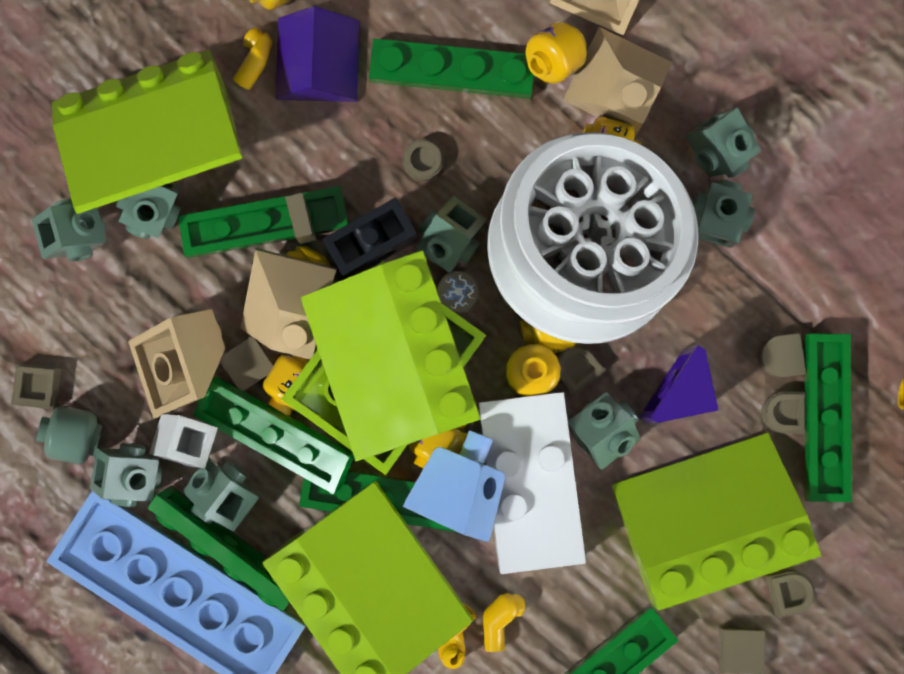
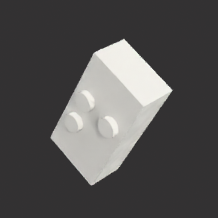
(538, 504)

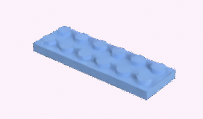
(174, 590)

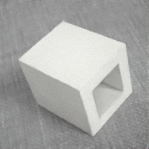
(183, 440)

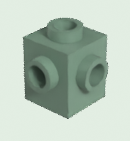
(723, 144)
(147, 222)
(719, 227)
(69, 234)
(451, 234)
(605, 430)
(125, 474)
(220, 494)

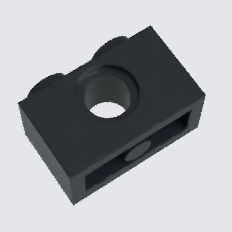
(371, 239)

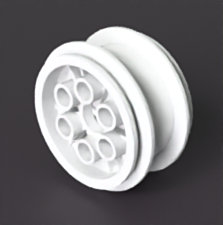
(642, 203)

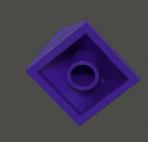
(317, 56)
(684, 389)

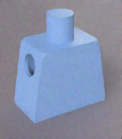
(459, 489)

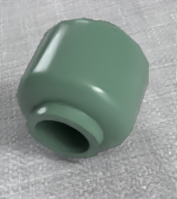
(70, 435)

